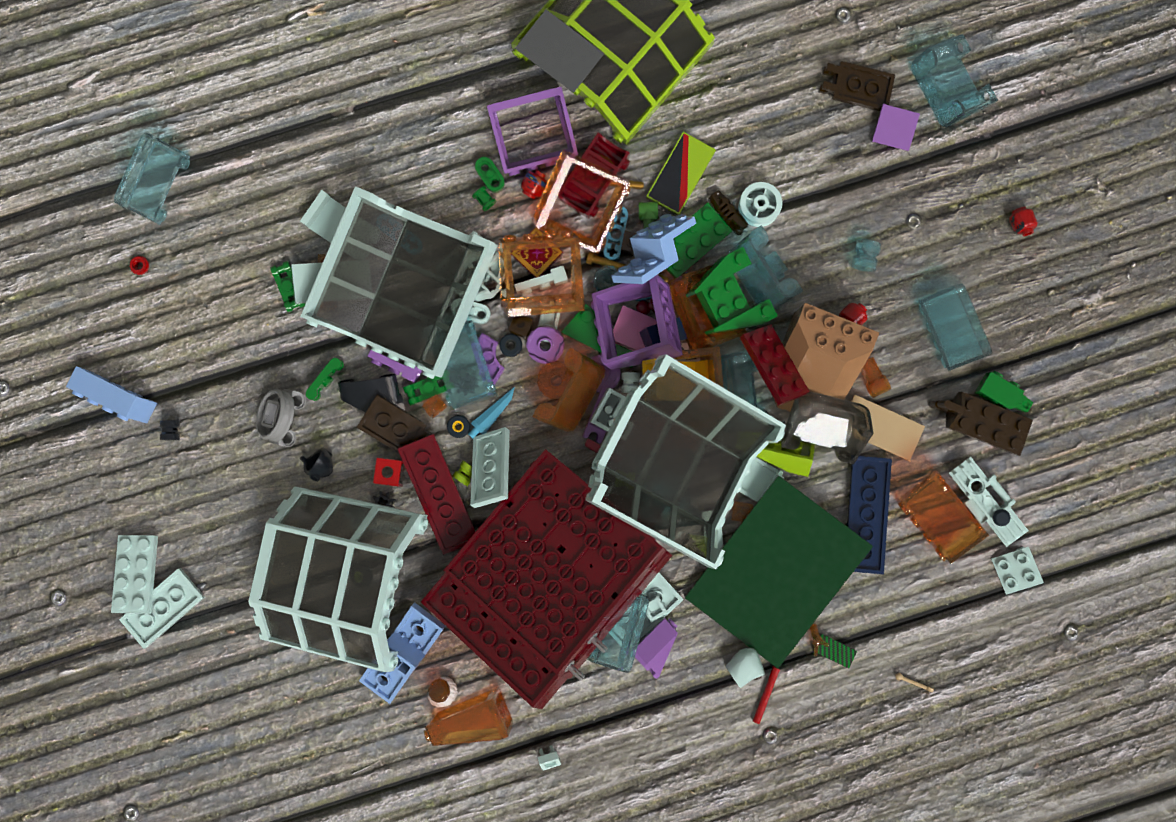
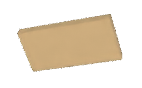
(892, 431)

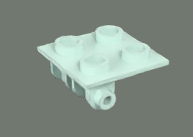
(1017, 570)

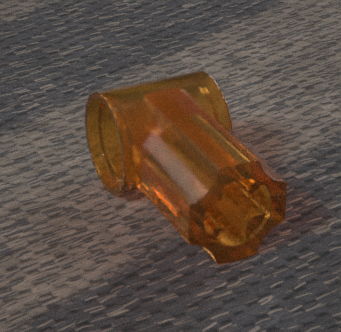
(875, 381)

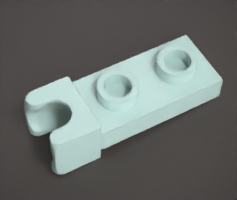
(557, 276)

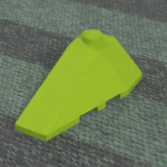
(793, 461)

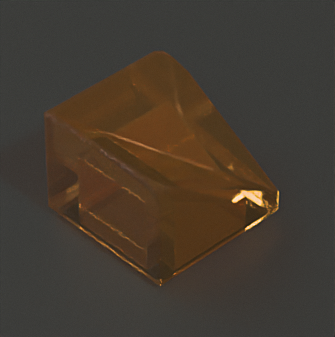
(434, 406)

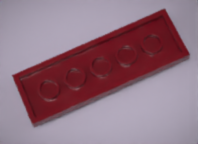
(437, 493)

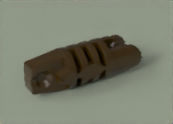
(728, 212)

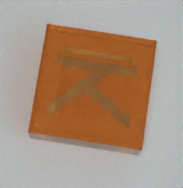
(740, 511)

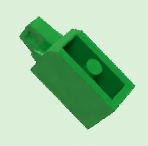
(1003, 393)

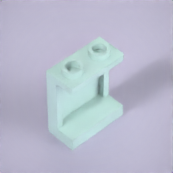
(759, 479)

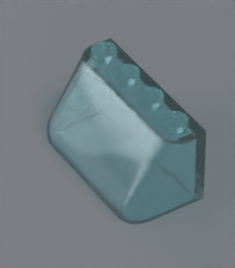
(955, 327)

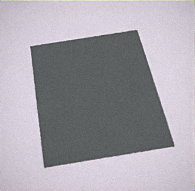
(559, 51)

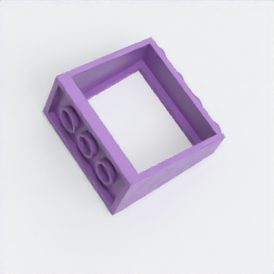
(547, 159)
(665, 318)

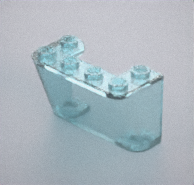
(948, 82)

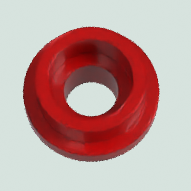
(134, 265)

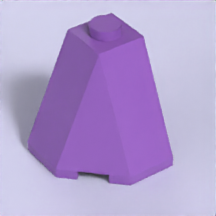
(656, 646)

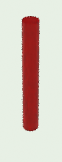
(766, 695)

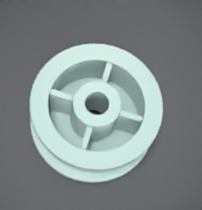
(760, 193)

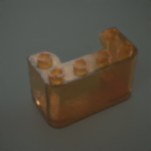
(942, 517)

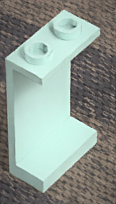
(324, 216)

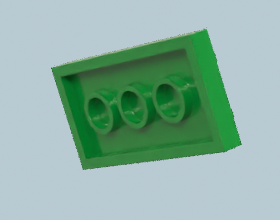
(698, 239)

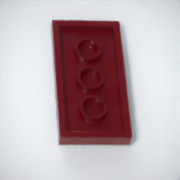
(774, 364)

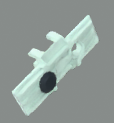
(982, 504)

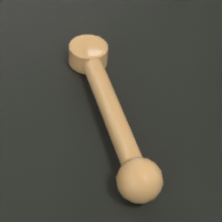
(899, 676)

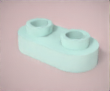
(473, 314)

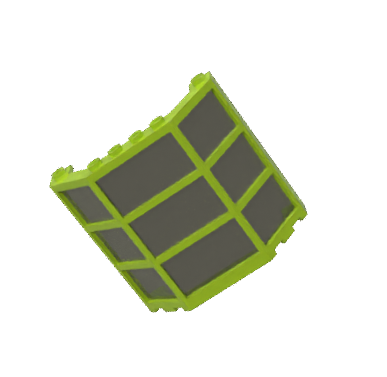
(645, 57)

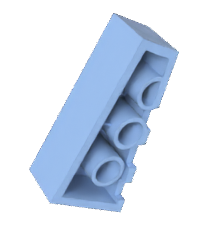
(110, 395)

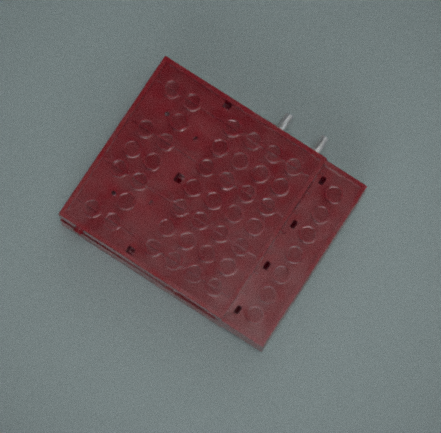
(544, 581)

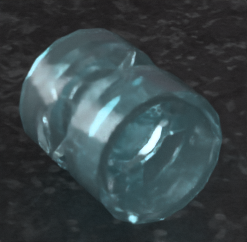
(866, 255)

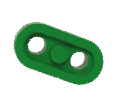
(489, 175)

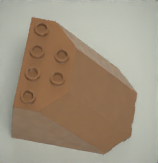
(827, 351)

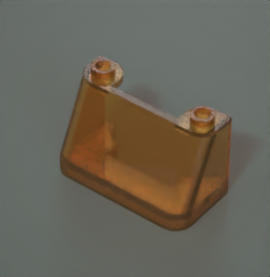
(693, 314)
(577, 394)

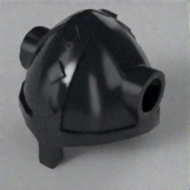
(318, 464)

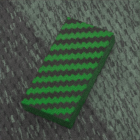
(837, 652)

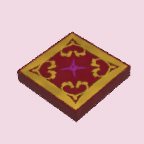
(537, 260)

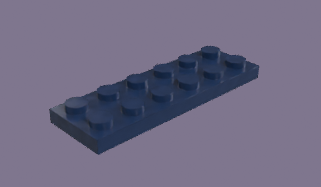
(870, 507)

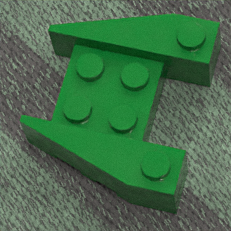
(724, 299)

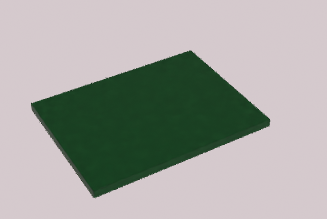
(779, 571)

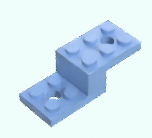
(653, 249)
(411, 648)

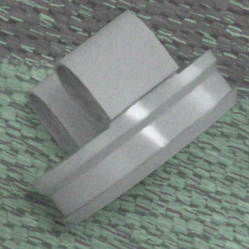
(276, 416)

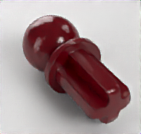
(644, 306)

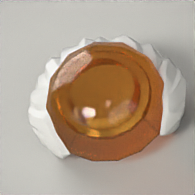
(442, 692)

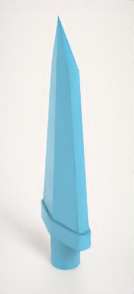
(486, 419)

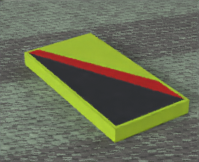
(681, 173)

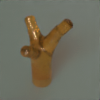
(817, 640)

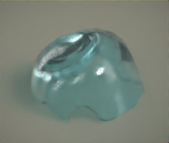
(603, 278)

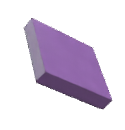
(895, 127)

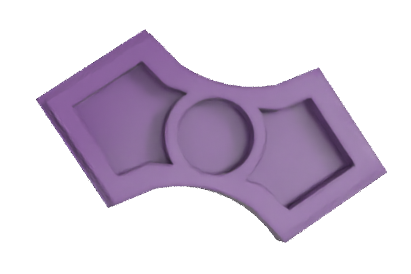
(489, 350)

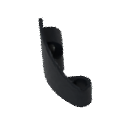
(362, 393)

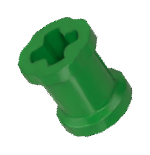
(484, 198)

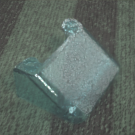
(150, 178)

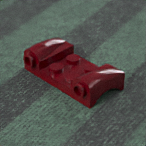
(584, 188)

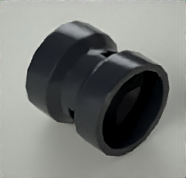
(169, 430)

